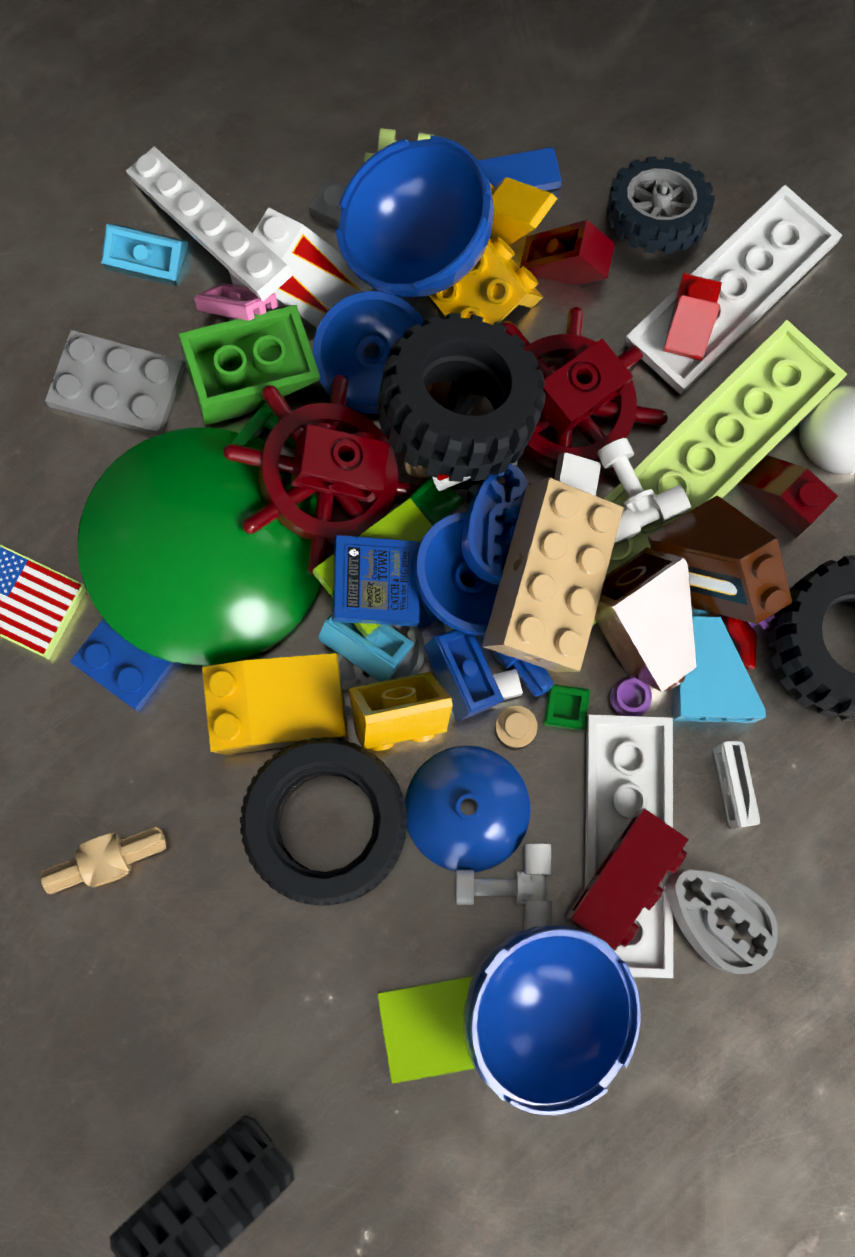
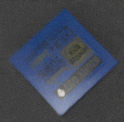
(375, 581)

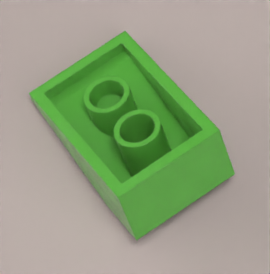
(240, 357)

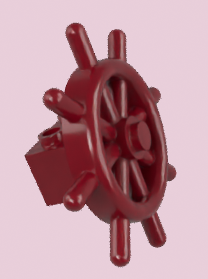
(582, 388)
(325, 463)

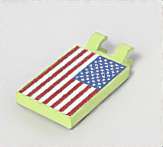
(35, 602)

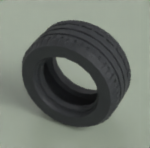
(263, 808)

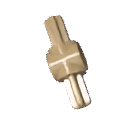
(103, 860)

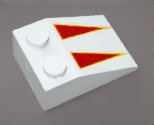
(318, 269)

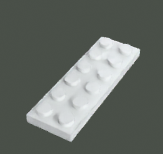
(755, 272)
(625, 772)

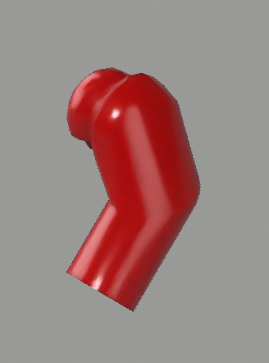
(745, 640)

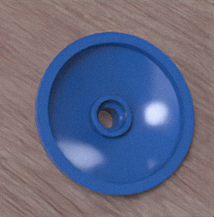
(344, 335)
(438, 574)
(459, 839)

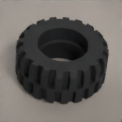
(468, 354)
(801, 642)
(209, 1198)

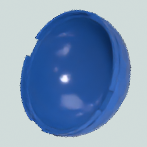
(416, 217)
(551, 1019)

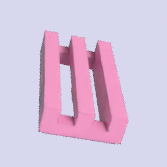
(233, 302)

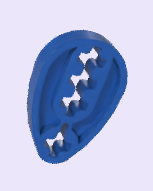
(480, 526)

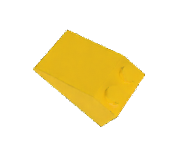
(273, 702)

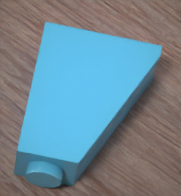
(720, 684)

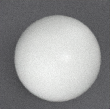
(829, 431)

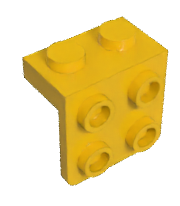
(491, 287)

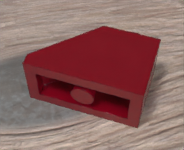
(569, 254)
(788, 492)

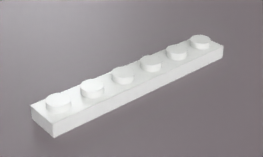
(210, 224)

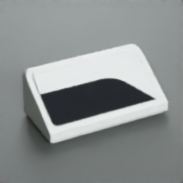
(736, 784)

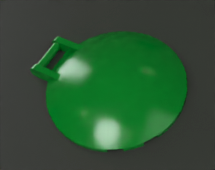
(171, 554)

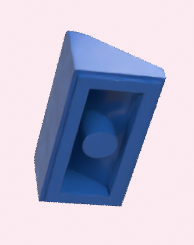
(463, 673)

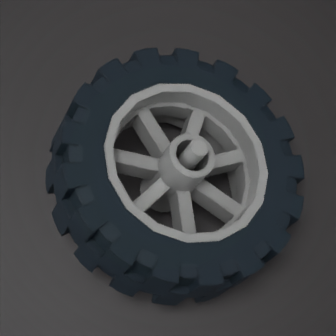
(652, 221)

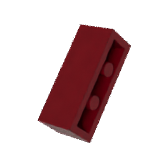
(629, 879)

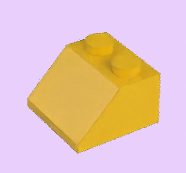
(399, 711)

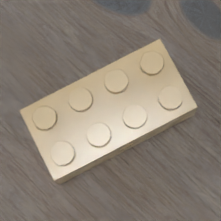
(553, 576)

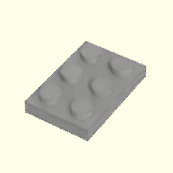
(115, 383)

